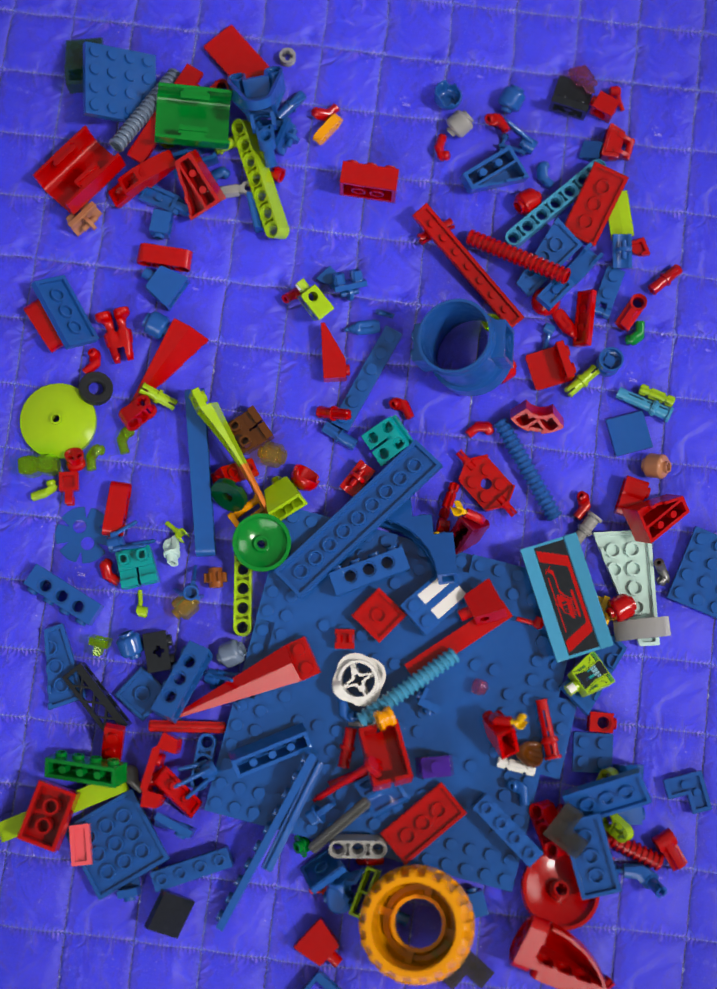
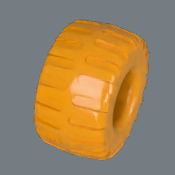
(386, 947)

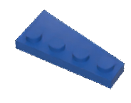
(557, 247)
(610, 658)

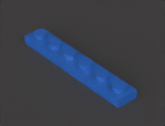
(369, 375)

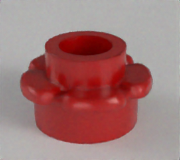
(443, 525)

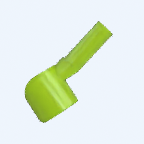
(178, 532)
(140, 609)

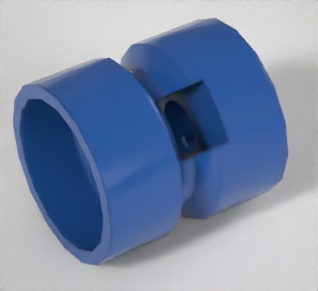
(609, 361)

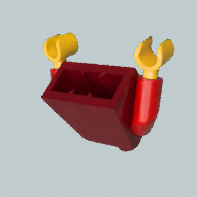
(468, 528)

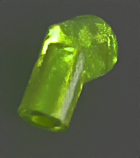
(122, 440)
(91, 456)

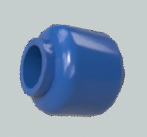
(511, 99)
(156, 324)
(130, 644)

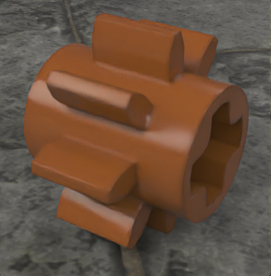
(215, 577)

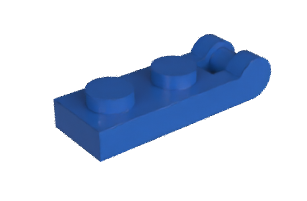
(608, 291)

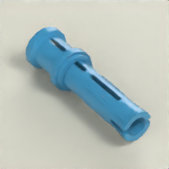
(652, 407)

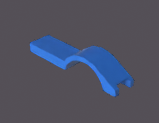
(579, 269)

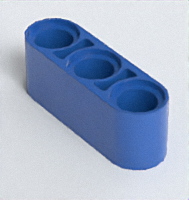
(201, 750)

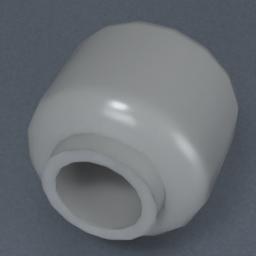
(459, 123)

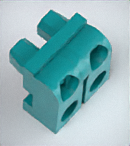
(393, 433)
(133, 559)

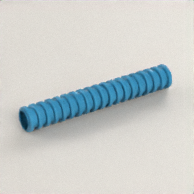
(409, 686)

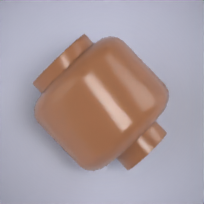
(656, 465)

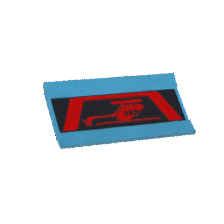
(566, 597)

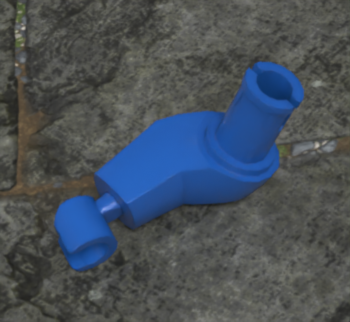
(644, 875)

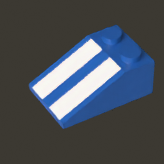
(432, 604)

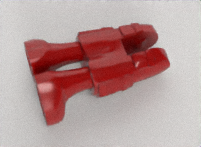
(118, 339)

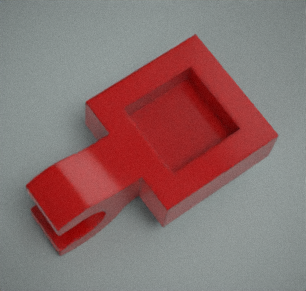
(69, 484)

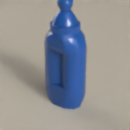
(364, 327)

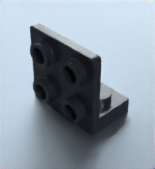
(570, 99)

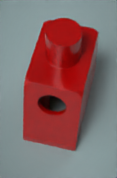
(483, 604)
(319, 944)

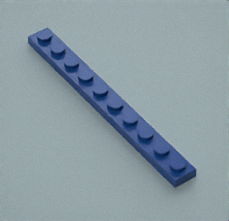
(261, 846)

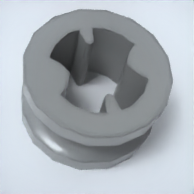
(287, 63)

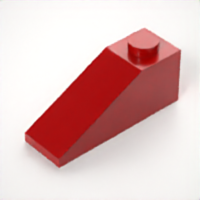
(334, 362)

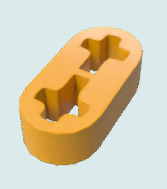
(327, 129)

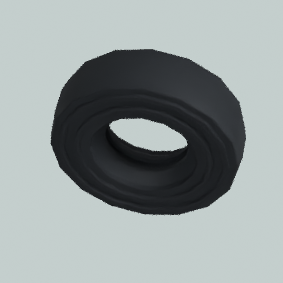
(100, 378)

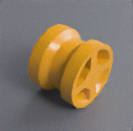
(384, 718)

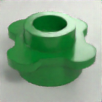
(301, 845)

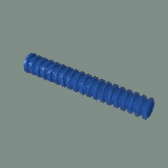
(527, 469)

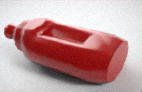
(564, 323)

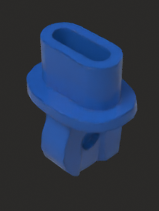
(317, 814)

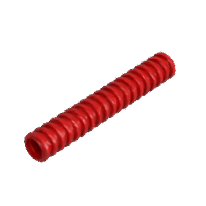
(518, 256)
(634, 850)

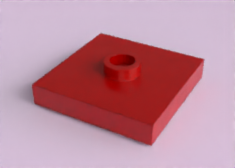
(378, 615)

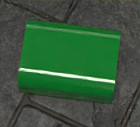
(192, 116)

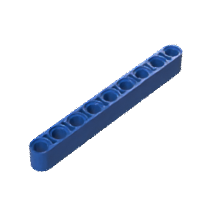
(200, 481)

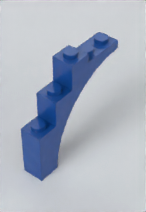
(438, 547)

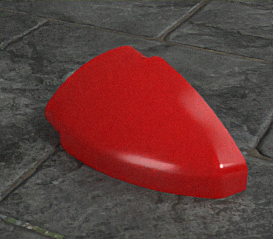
(554, 956)

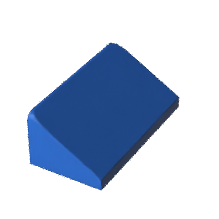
(258, 227)

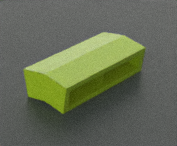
(620, 219)
(377, 872)

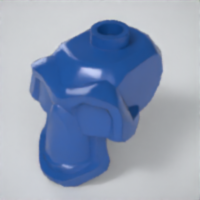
(339, 892)

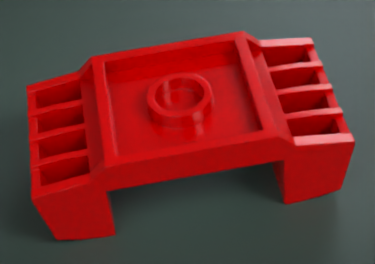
(151, 797)

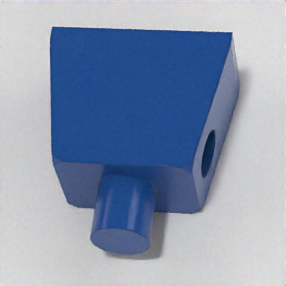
(165, 285)

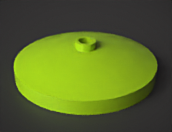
(75, 424)

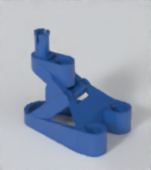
(259, 94)

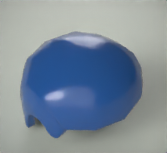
(447, 95)

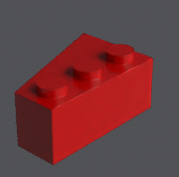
(198, 184)
(655, 516)

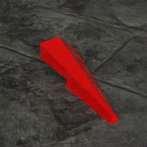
(175, 349)

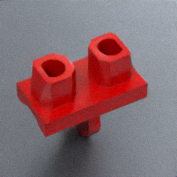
(357, 478)

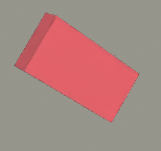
(80, 845)

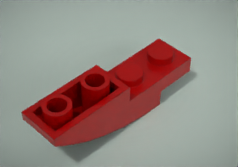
(142, 176)

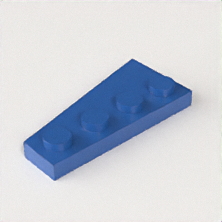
(59, 662)

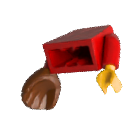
(504, 739)

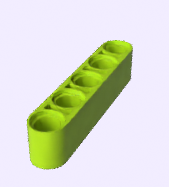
(242, 598)

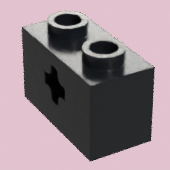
(151, 643)

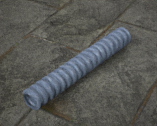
(140, 115)

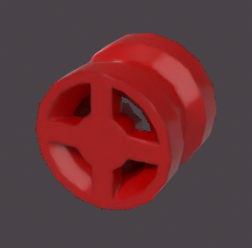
(75, 459)

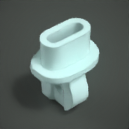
(171, 550)

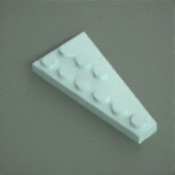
(631, 572)

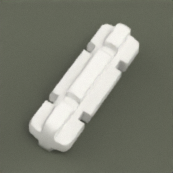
(515, 766)

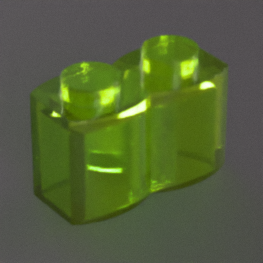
(42, 465)

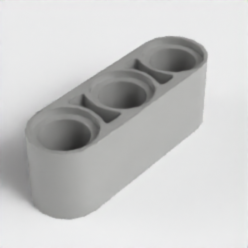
(365, 852)

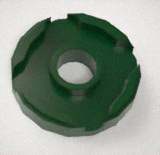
(220, 492)

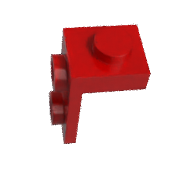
(233, 472)

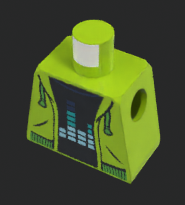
(319, 306)
(588, 677)

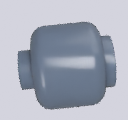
(231, 653)

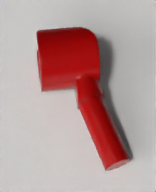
(615, 91)
(537, 623)

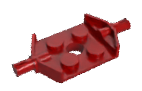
(481, 468)

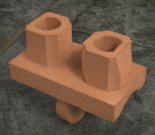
(85, 219)

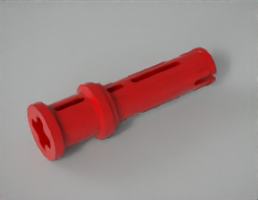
(552, 739)

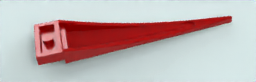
(281, 668)

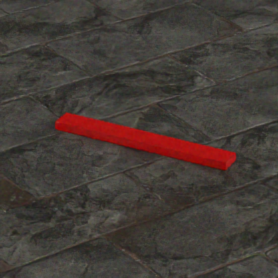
(467, 265)

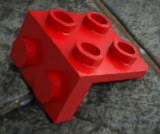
(551, 366)

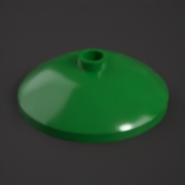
(266, 529)

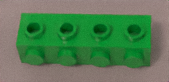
(86, 769)

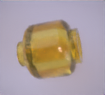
(272, 454)
(184, 608)

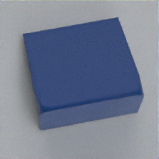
(590, 150)

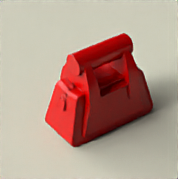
(613, 142)

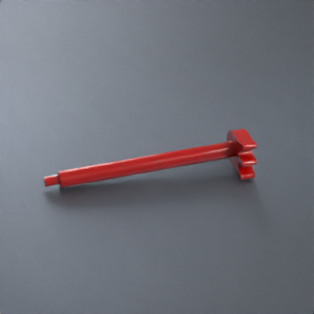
(371, 764)

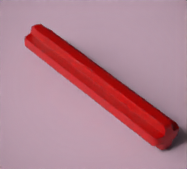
(187, 726)

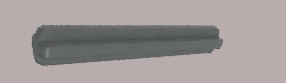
(339, 825)

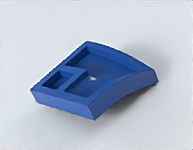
(381, 800)
(181, 829)

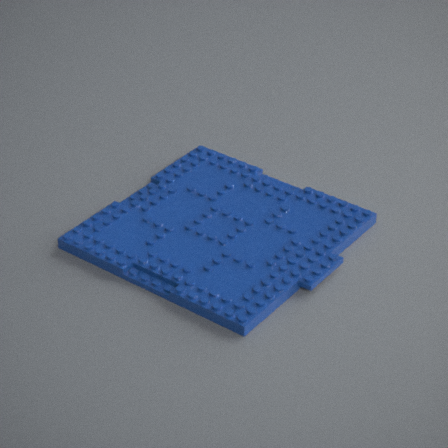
(510, 658)

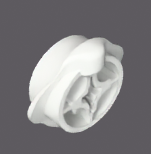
(340, 688)

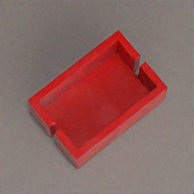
(390, 749)

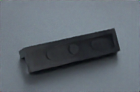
(98, 691)

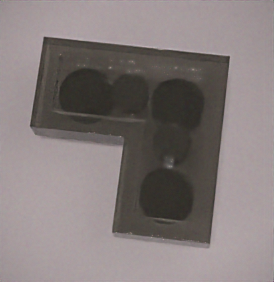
(562, 832)
(473, 968)

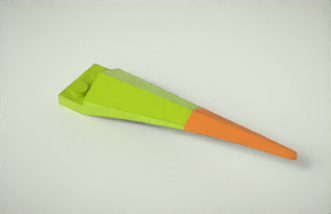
(216, 421)

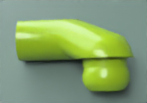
(45, 492)

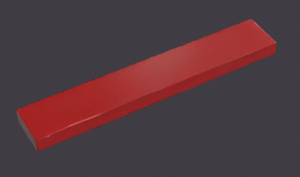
(145, 142)
(457, 641)

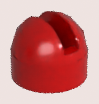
(278, 174)

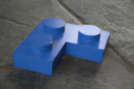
(693, 786)

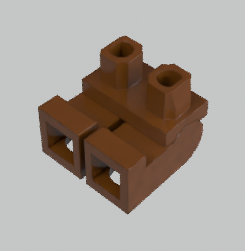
(250, 431)

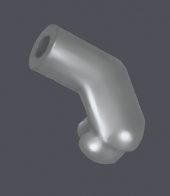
(662, 572)

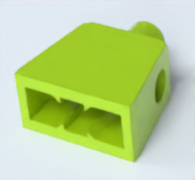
(283, 498)

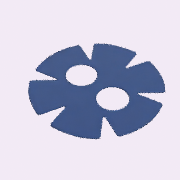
(67, 534)

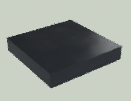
(169, 914)

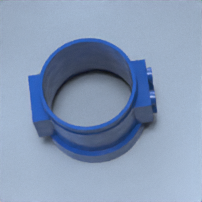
(487, 370)

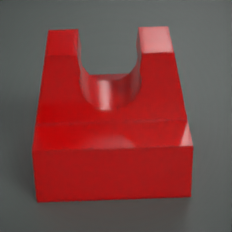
(344, 638)

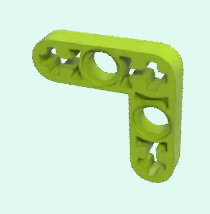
(619, 828)

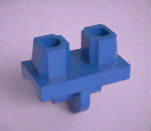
(285, 136)
(621, 251)
(349, 286)

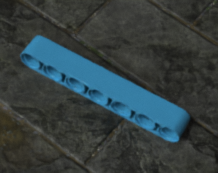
(547, 210)

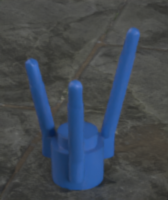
(527, 143)
(118, 543)
(190, 590)
(217, 678)
(207, 771)

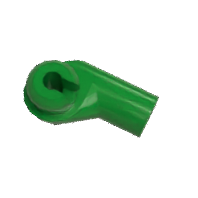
(636, 336)

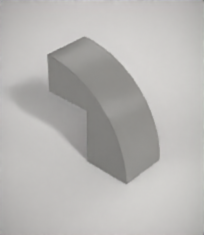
(642, 628)

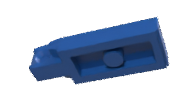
(164, 200)

